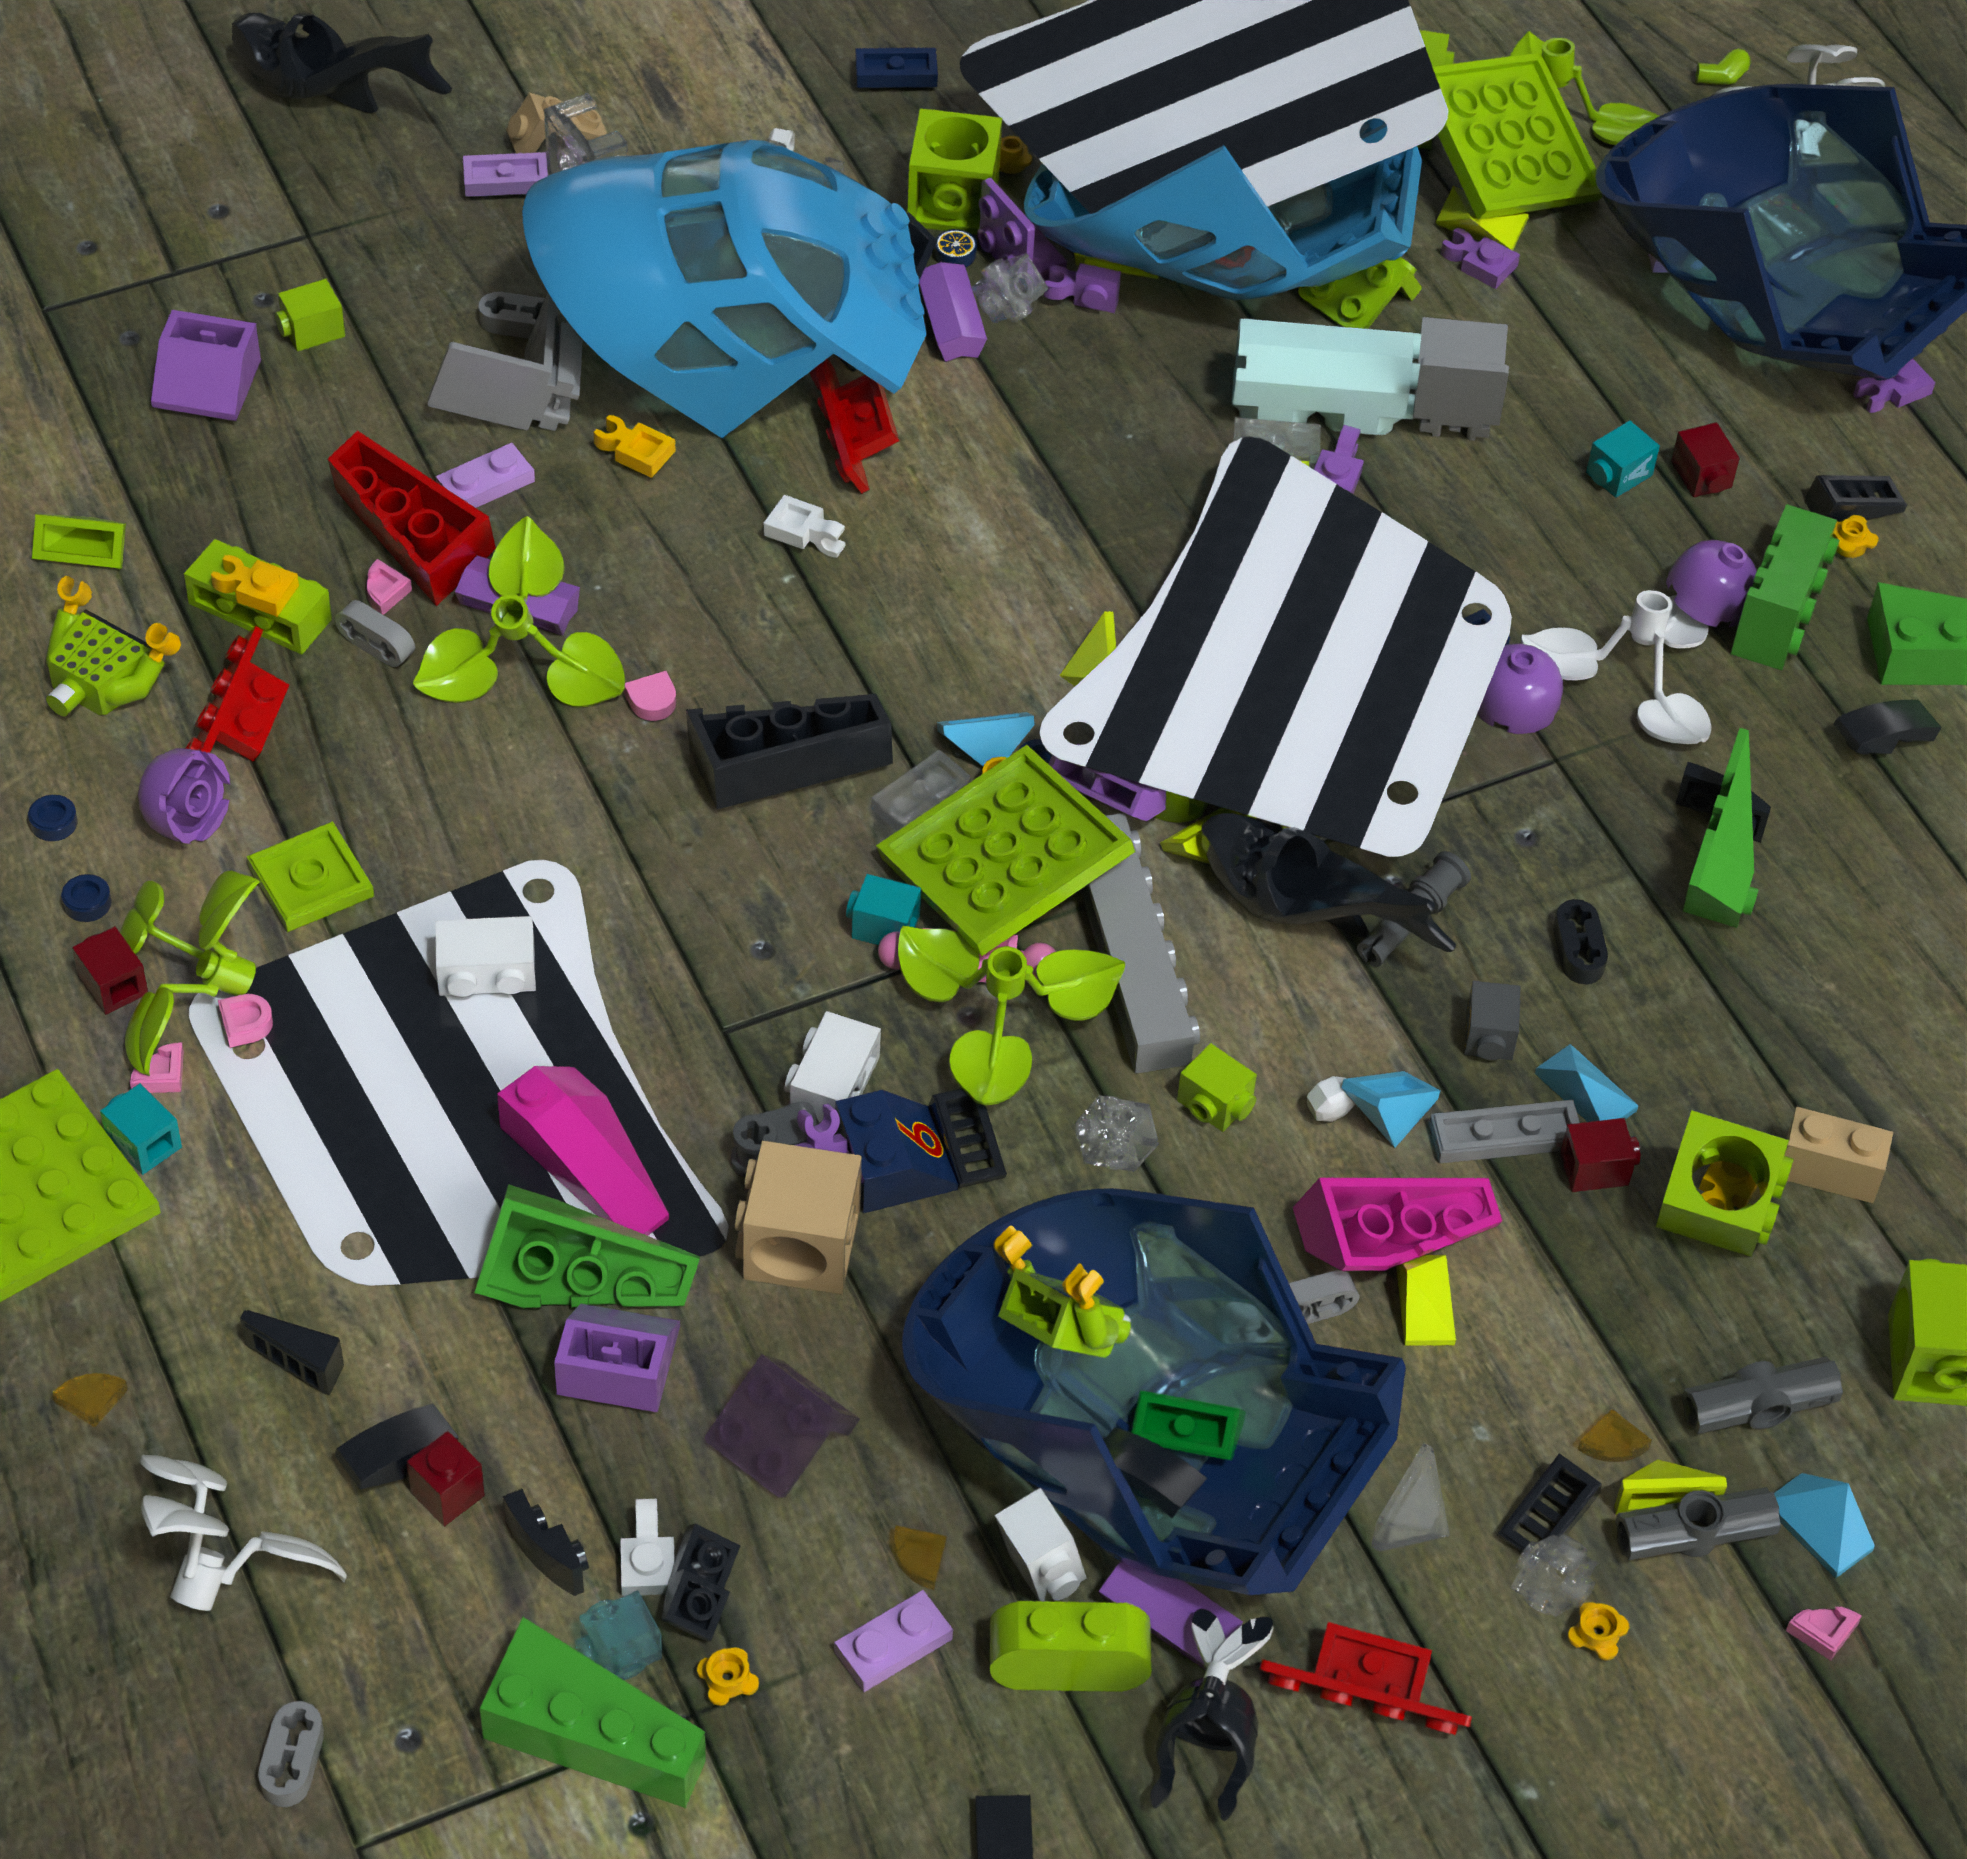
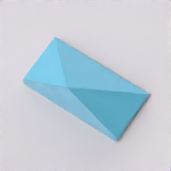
(989, 735)
(1579, 1080)
(1392, 1101)
(1825, 1521)

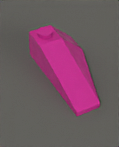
(582, 1144)
(1391, 1220)

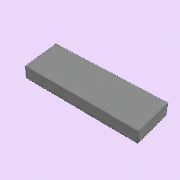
(1501, 1131)

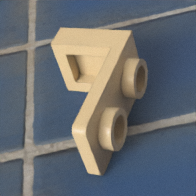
(527, 126)

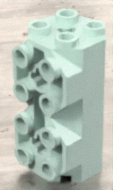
(1339, 371)

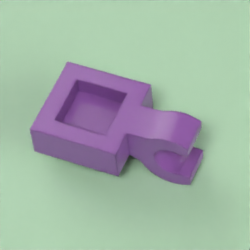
(1090, 286)
(1341, 465)

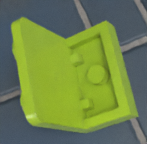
(1363, 295)

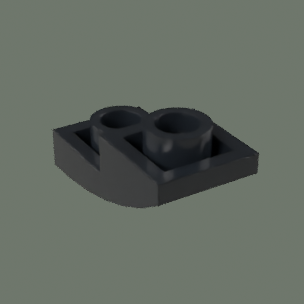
(1883, 724)
(1700, 790)
(383, 1450)
(1154, 1470)
(545, 1547)
(698, 1582)

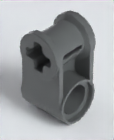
(770, 1126)

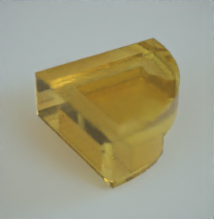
(90, 1395)
(1614, 1440)
(919, 1554)

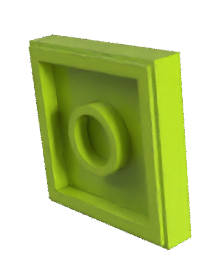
(310, 876)

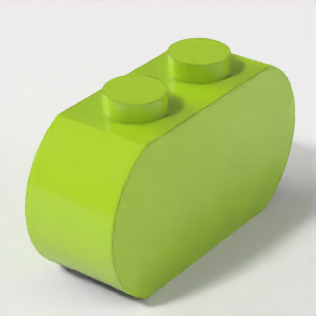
(1070, 1646)

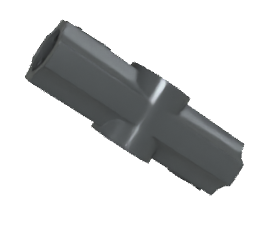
(1762, 1395)
(1726, 1519)

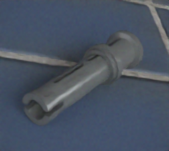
(1436, 885)

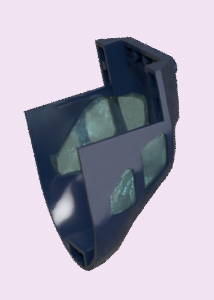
(1794, 223)
(1205, 1327)

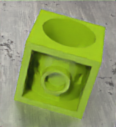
(948, 166)
(1716, 1140)
(1930, 1333)

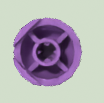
(1712, 581)
(1523, 690)
(184, 794)

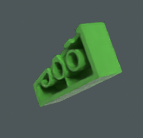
(1784, 588)
(1918, 636)
(589, 1720)

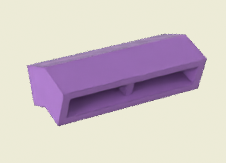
(953, 310)
(548, 612)
(1120, 793)
(1169, 1606)

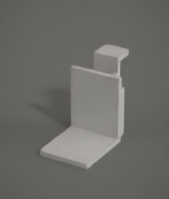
(1461, 376)
(512, 388)

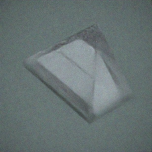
(1415, 1508)

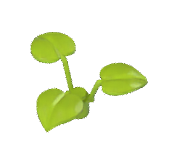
(1614, 119)
(523, 564)
(218, 968)
(987, 1064)

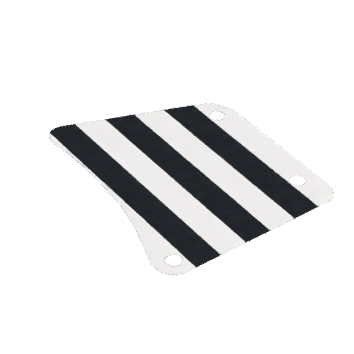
(1150, 85)
(1296, 663)
(386, 1094)

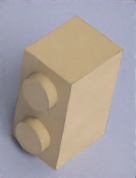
(1837, 1154)

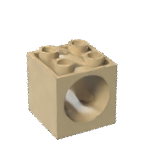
(799, 1217)

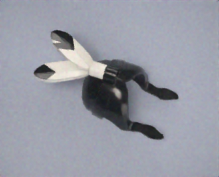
(1213, 1709)

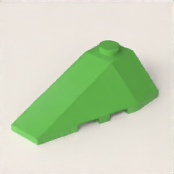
(1726, 858)
(571, 1257)

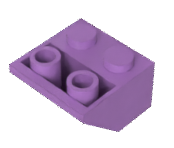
(205, 365)
(615, 1357)

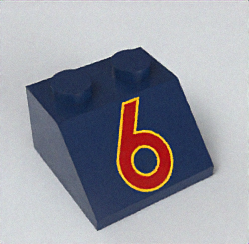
(898, 1149)

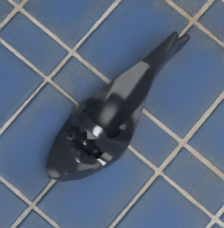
(324, 65)
(1301, 881)

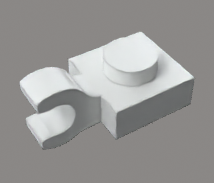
(801, 522)
(648, 1558)

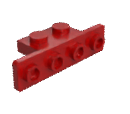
(858, 420)
(243, 703)
(1372, 1670)

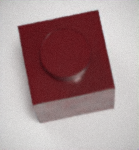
(1705, 459)
(110, 970)
(1599, 1154)
(446, 1478)

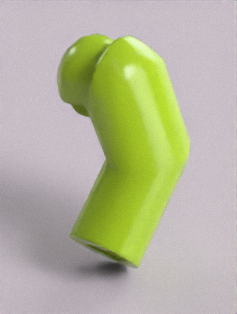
(1727, 71)

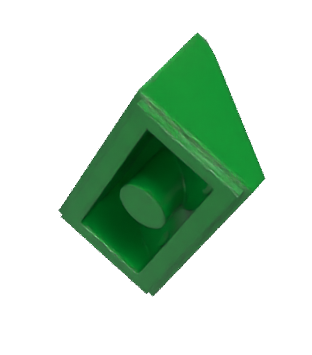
(1188, 1424)

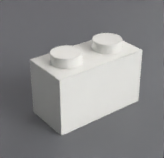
(485, 956)
(835, 1062)
(1041, 1547)

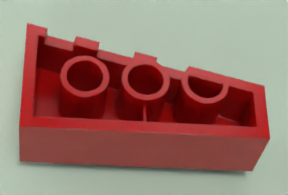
(411, 515)

